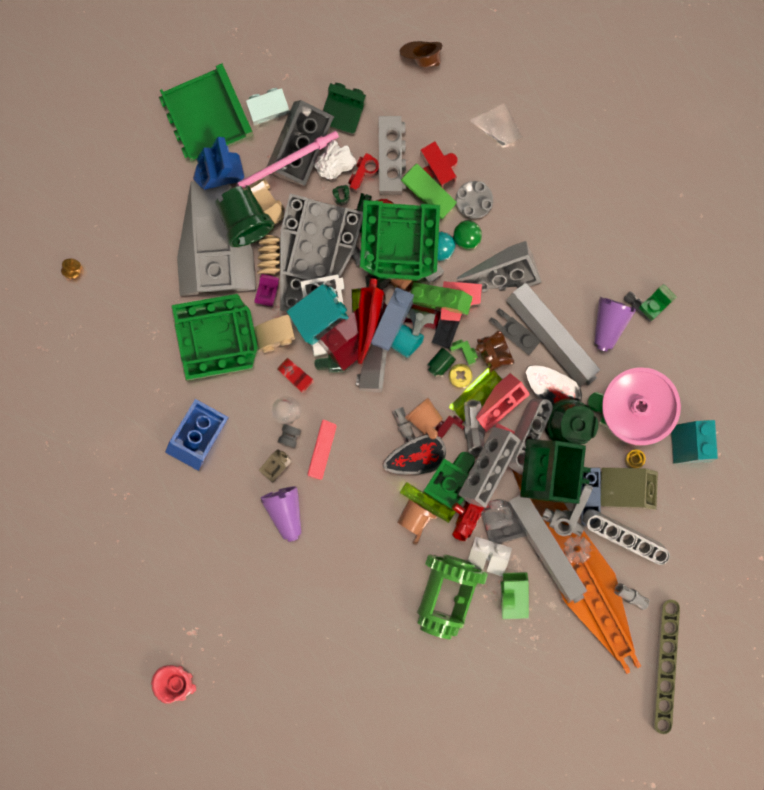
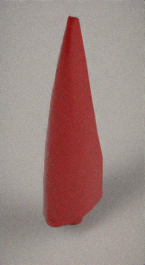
(369, 312)

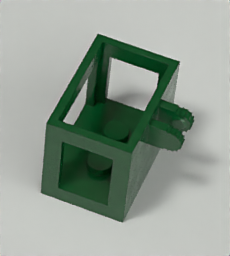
(553, 471)

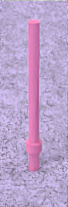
(318, 143)

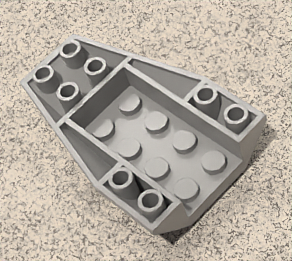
(314, 244)
(204, 254)

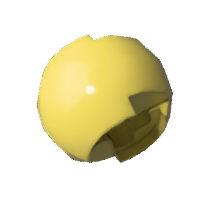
(460, 368)

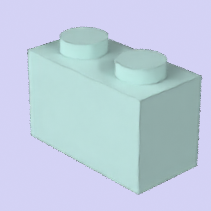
(267, 106)

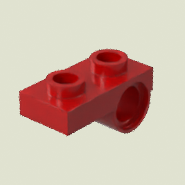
(356, 179)

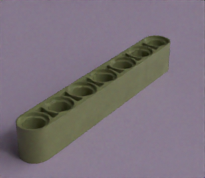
(669, 676)

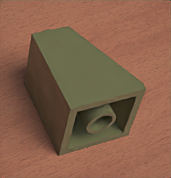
(629, 488)

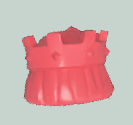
(172, 684)

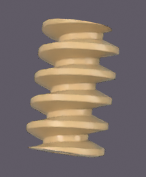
(269, 255)

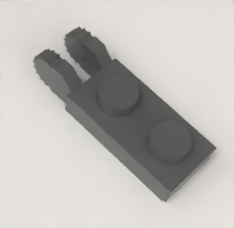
(516, 333)

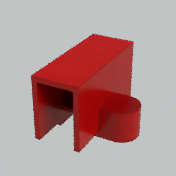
(438, 165)

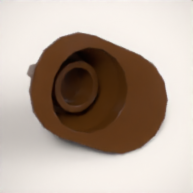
(424, 53)

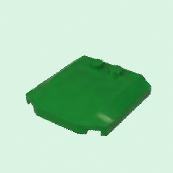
(399, 240)
(214, 336)

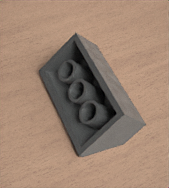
(300, 130)

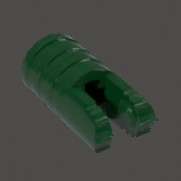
(345, 189)

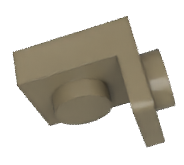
(275, 465)

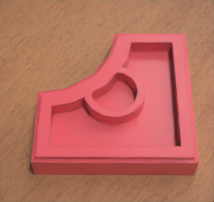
(469, 288)

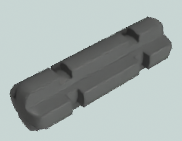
(636, 303)

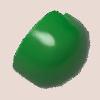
(467, 234)

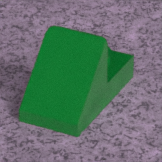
(657, 302)

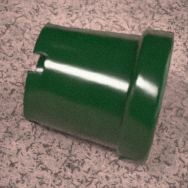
(243, 217)
(571, 422)

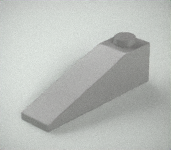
(505, 269)
(373, 371)

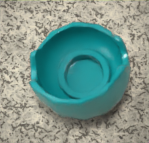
(445, 246)

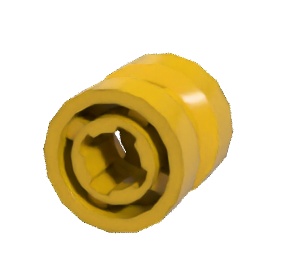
(635, 459)

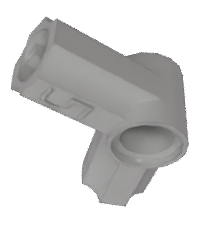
(473, 430)

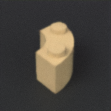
(266, 200)
(274, 333)

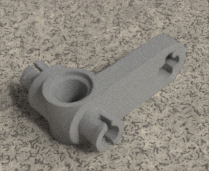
(555, 518)

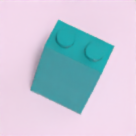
(694, 442)

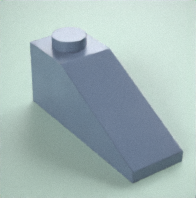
(393, 319)

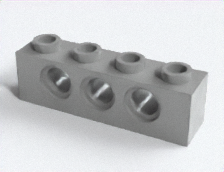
(388, 125)
(489, 467)

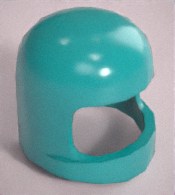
(405, 342)

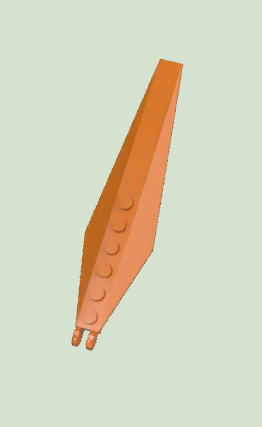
(601, 608)

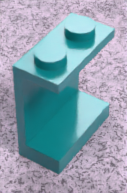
(317, 312)

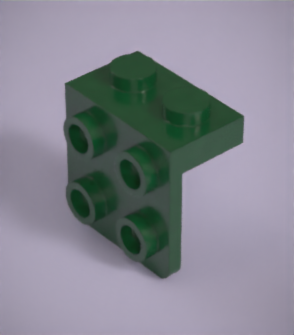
(345, 106)

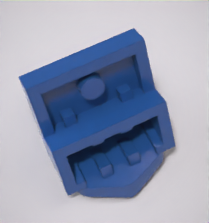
(218, 166)

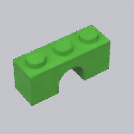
(446, 298)

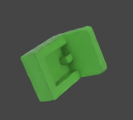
(469, 353)

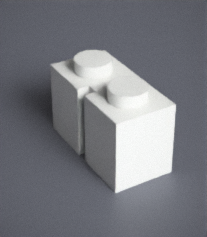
(490, 551)

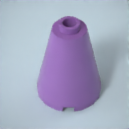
(611, 322)
(284, 511)

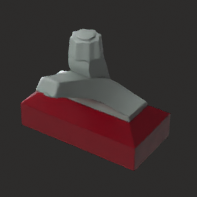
(422, 317)

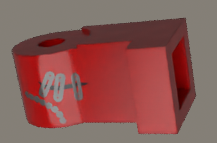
(295, 375)

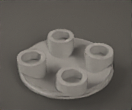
(474, 199)

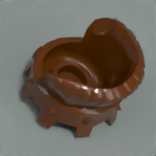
(494, 351)

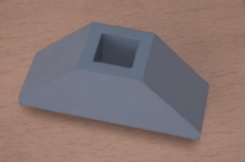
(594, 499)

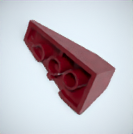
(343, 339)

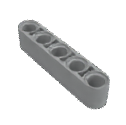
(634, 541)

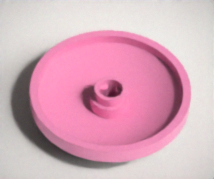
(641, 406)

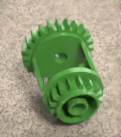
(456, 570)

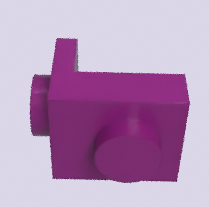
(267, 290)

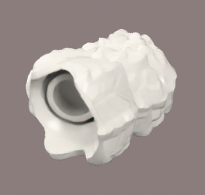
(334, 160)

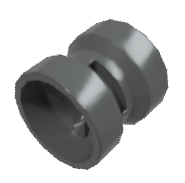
(288, 440)

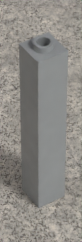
(553, 335)
(547, 549)

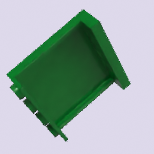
(204, 111)

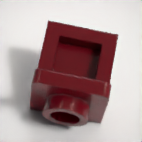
(443, 427)

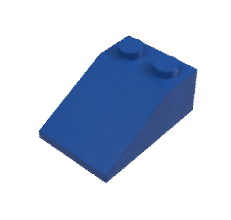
(196, 434)

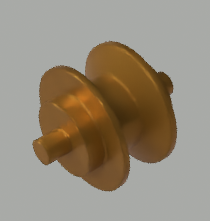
(70, 268)

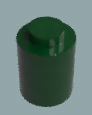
(440, 363)

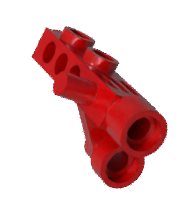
(467, 520)

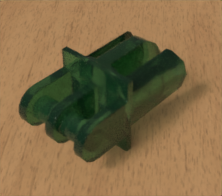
(328, 364)

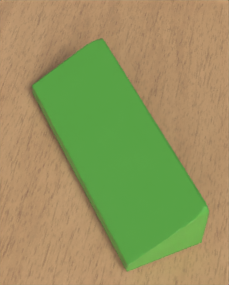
(428, 189)

